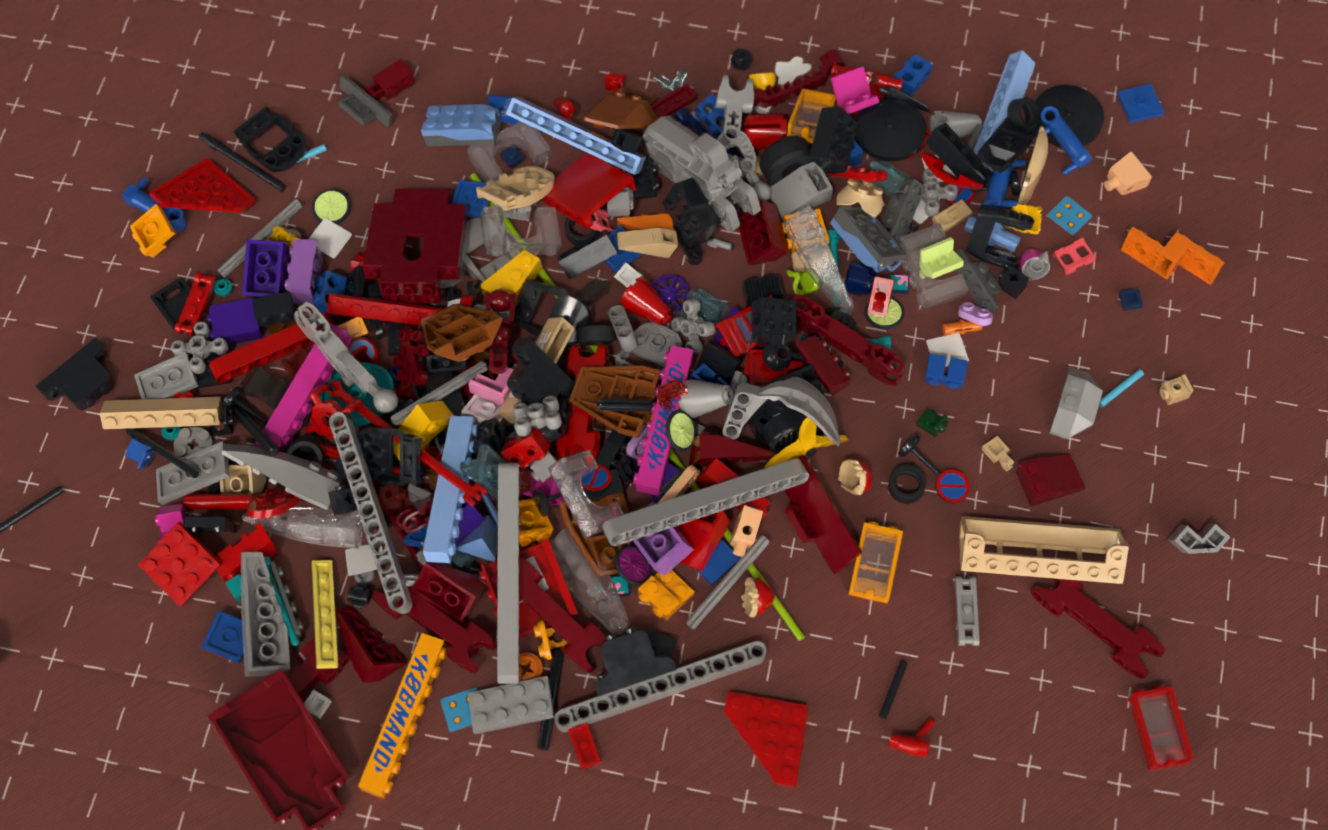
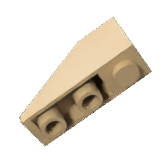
(649, 241)

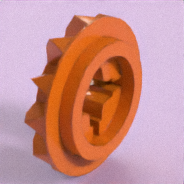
(535, 666)

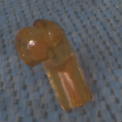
(433, 477)

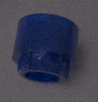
(859, 279)

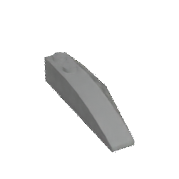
(298, 475)
(262, 622)

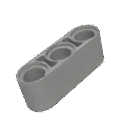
(622, 328)

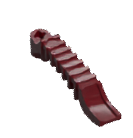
(769, 98)

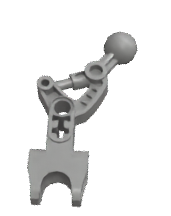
(734, 105)
(341, 358)

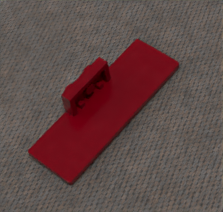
(820, 522)

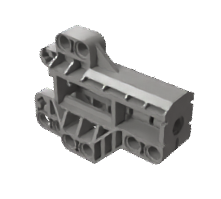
(679, 148)

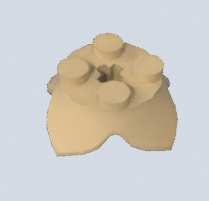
(865, 194)

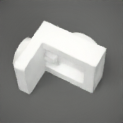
(627, 275)

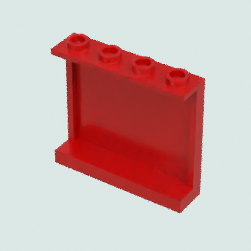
(586, 188)
(553, 576)

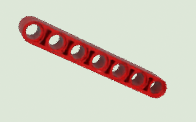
(261, 352)

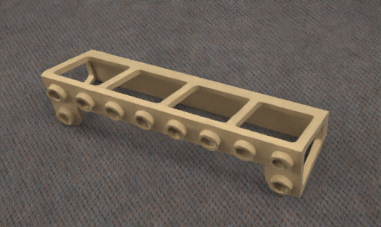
(978, 531)

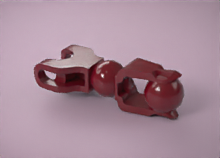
(500, 301)

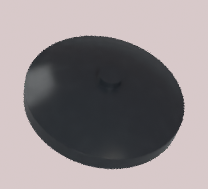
(1078, 109)
(890, 130)

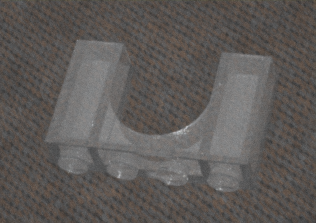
(520, 135)
(501, 242)
(929, 291)
(567, 475)

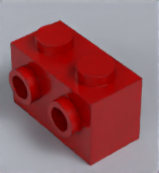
(526, 448)

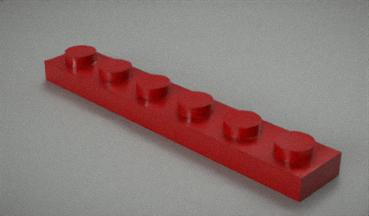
(378, 309)

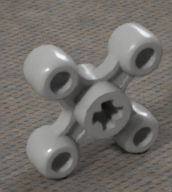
(934, 192)
(693, 325)
(200, 347)
(537, 416)

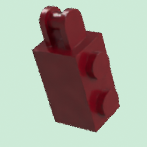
(391, 81)

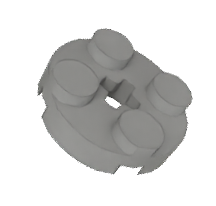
(187, 437)

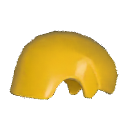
(762, 80)

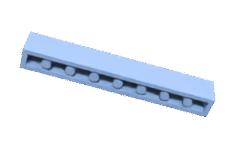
(1010, 87)
(574, 134)
(448, 499)

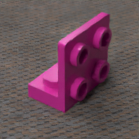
(853, 91)

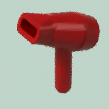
(564, 107)
(913, 744)

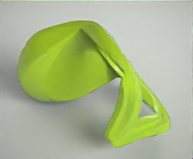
(806, 281)

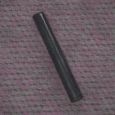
(893, 689)

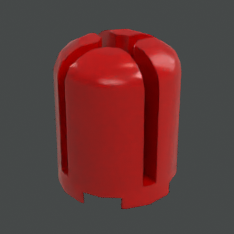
(765, 129)

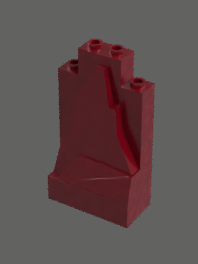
(282, 753)

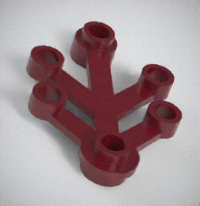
(406, 338)

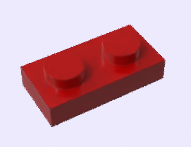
(405, 389)
(584, 746)

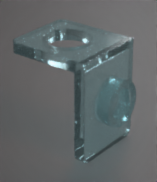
(669, 85)

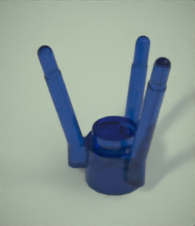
(685, 118)

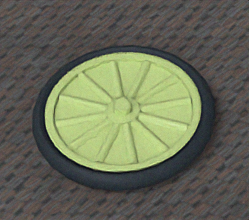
(331, 205)
(894, 316)
(680, 430)

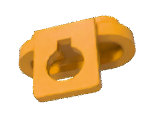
(542, 632)

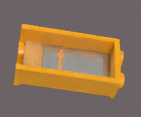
(807, 113)
(877, 563)

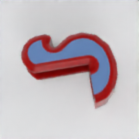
(364, 347)

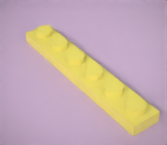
(324, 614)

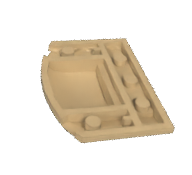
(1035, 166)

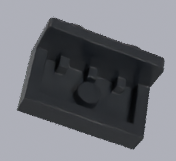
(645, 181)

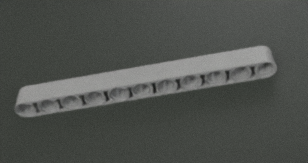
(705, 502)
(375, 519)
(508, 574)
(654, 694)

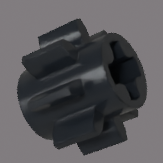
(741, 59)
(359, 595)

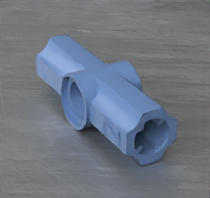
(999, 235)

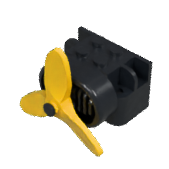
(786, 428)

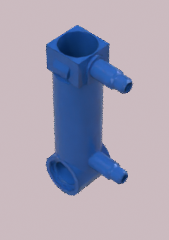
(1066, 139)
(998, 187)
(141, 200)

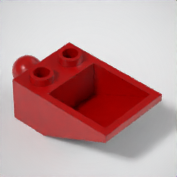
(703, 537)

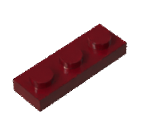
(674, 101)

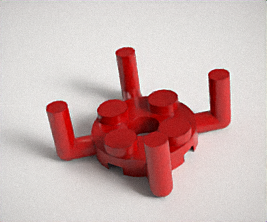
(324, 409)

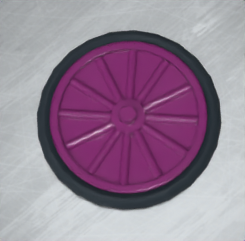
(632, 566)

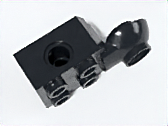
(775, 326)

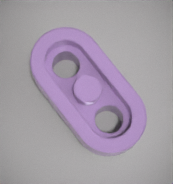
(975, 314)
(634, 447)

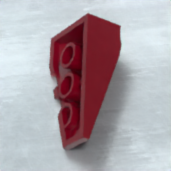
(708, 447)
(368, 652)

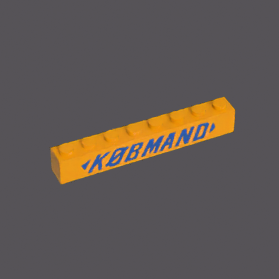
(402, 716)

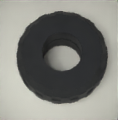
(784, 158)

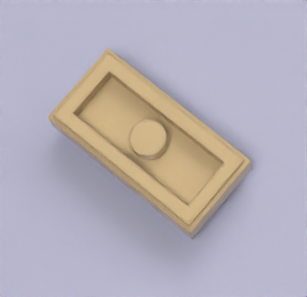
(952, 215)

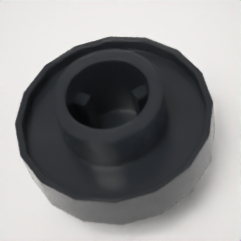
(626, 468)

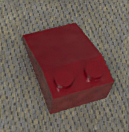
(1049, 478)
(449, 590)

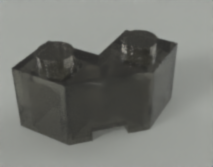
(264, 387)

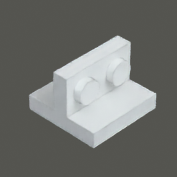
(482, 410)

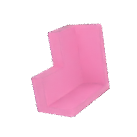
(491, 389)

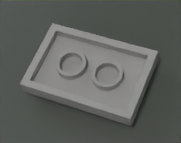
(167, 378)

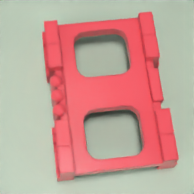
(598, 224)
(1077, 260)

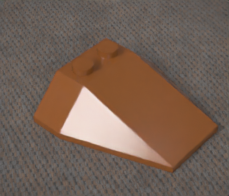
(622, 112)
(460, 331)
(616, 383)
(597, 547)

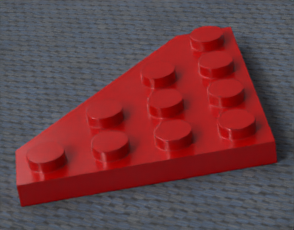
(203, 188)
(771, 731)

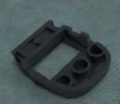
(282, 155)
(567, 306)
(378, 454)

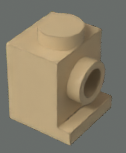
(1176, 390)

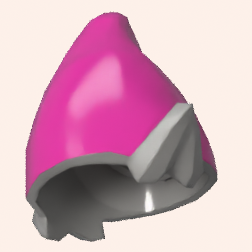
(1034, 263)

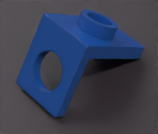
(140, 453)

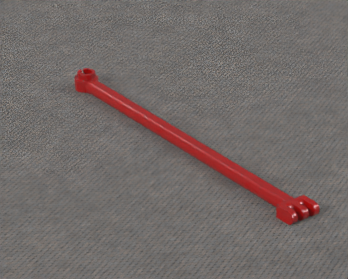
(470, 491)

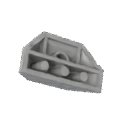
(1076, 404)

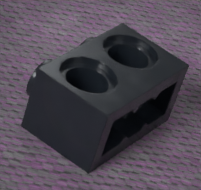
(490, 433)

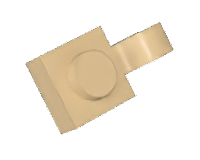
(997, 450)

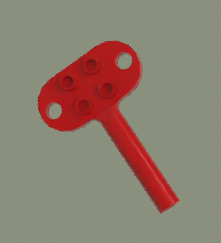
(265, 505)

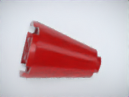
(646, 302)

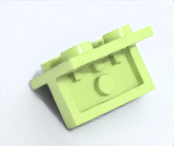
(939, 259)

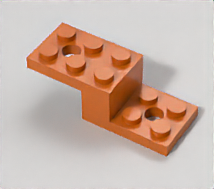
(1177, 252)

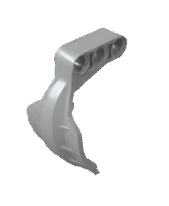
(794, 393)

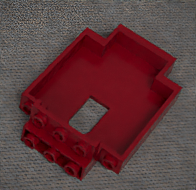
(415, 214)

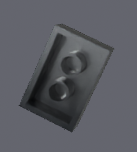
(833, 140)
(691, 212)

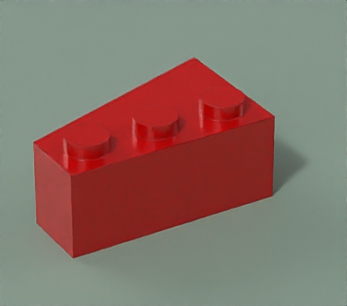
(255, 542)

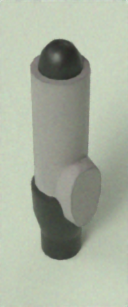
(713, 242)

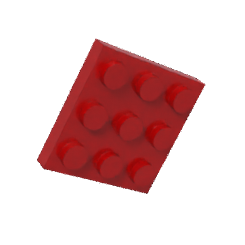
(180, 564)

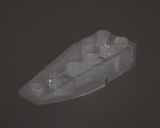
(816, 256)
(315, 526)
(593, 592)

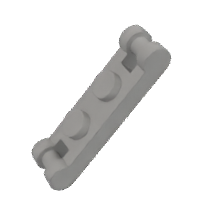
(967, 610)

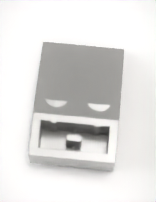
(801, 187)

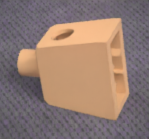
(1127, 175)
(745, 530)

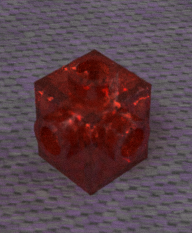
(392, 498)

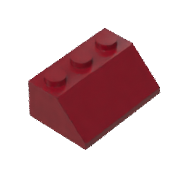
(762, 235)
(826, 367)

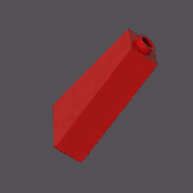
(717, 472)

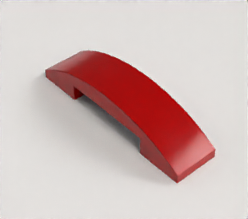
(936, 167)

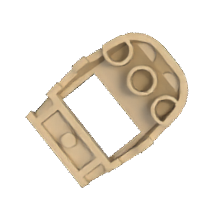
(529, 182)

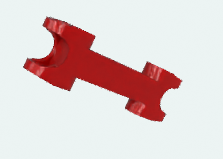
(580, 433)

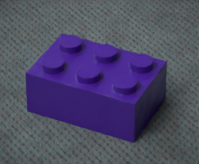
(265, 268)

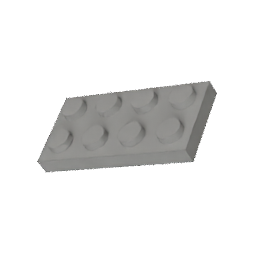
(176, 483)
(511, 705)

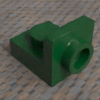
(932, 422)

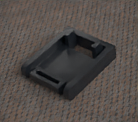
(174, 306)
(210, 524)

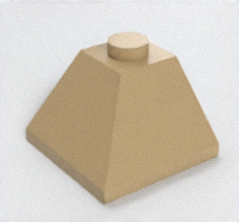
(242, 481)

